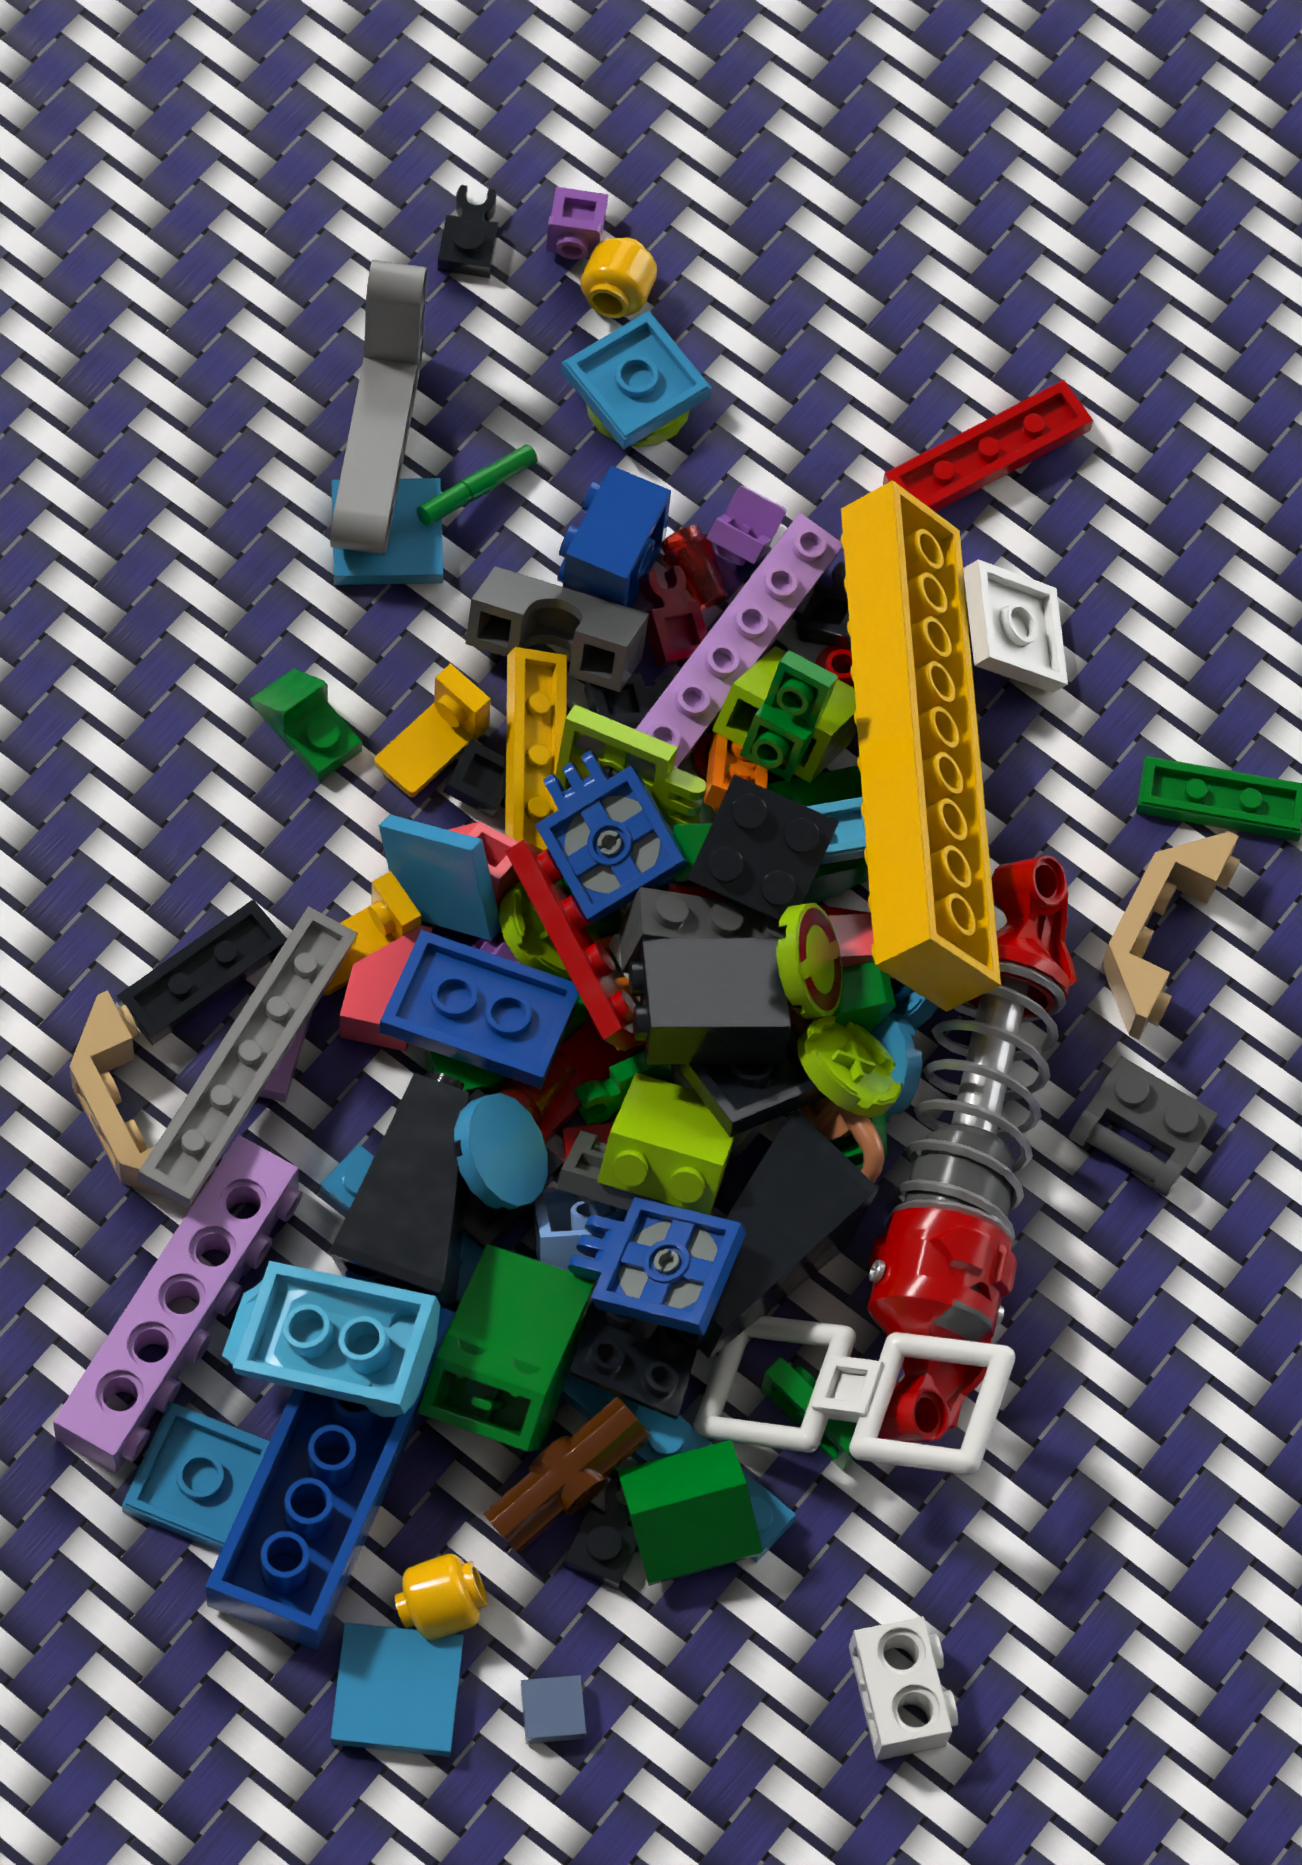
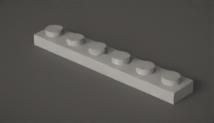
(247, 1058)

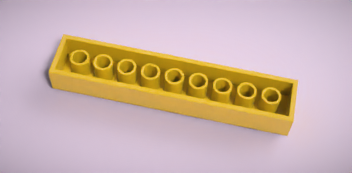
(918, 749)

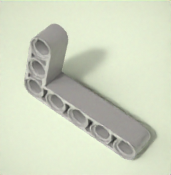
(381, 407)

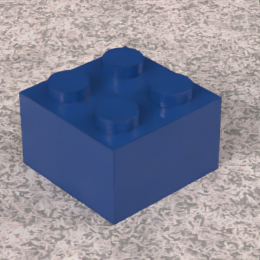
(616, 538)

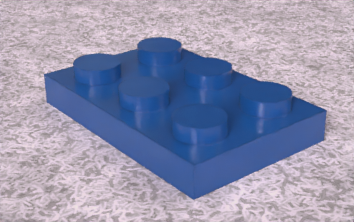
(480, 1009)

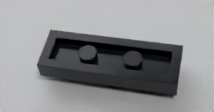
(202, 972)

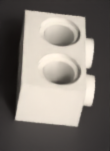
(888, 1689)

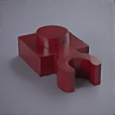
(673, 625)

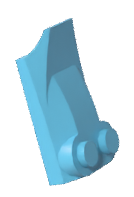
(335, 1337)

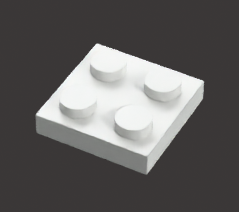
(1015, 626)

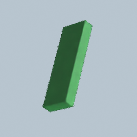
(1220, 798)

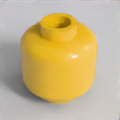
(618, 277)
(441, 1596)

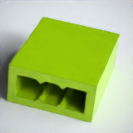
(749, 694)
(667, 1146)

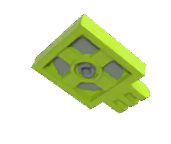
(620, 746)

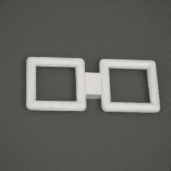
(858, 1393)

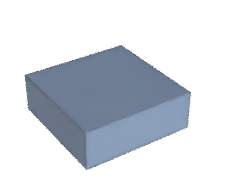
(553, 1709)

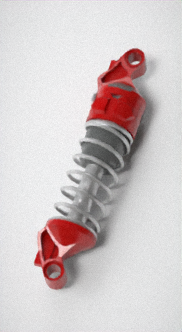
(951, 1238)

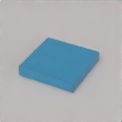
(636, 379)
(413, 548)
(442, 875)
(195, 1476)
(396, 1690)

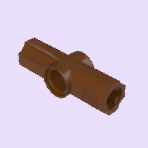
(567, 1475)

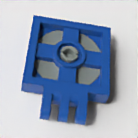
(608, 837)
(659, 1263)

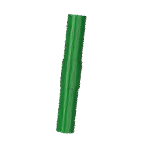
(477, 485)

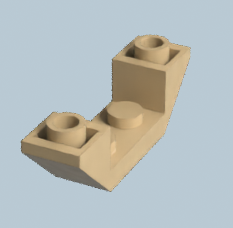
(1190, 868)
(103, 1047)

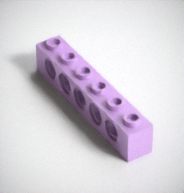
(741, 636)
(243, 1176)

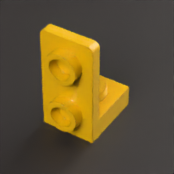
(438, 734)
(379, 924)

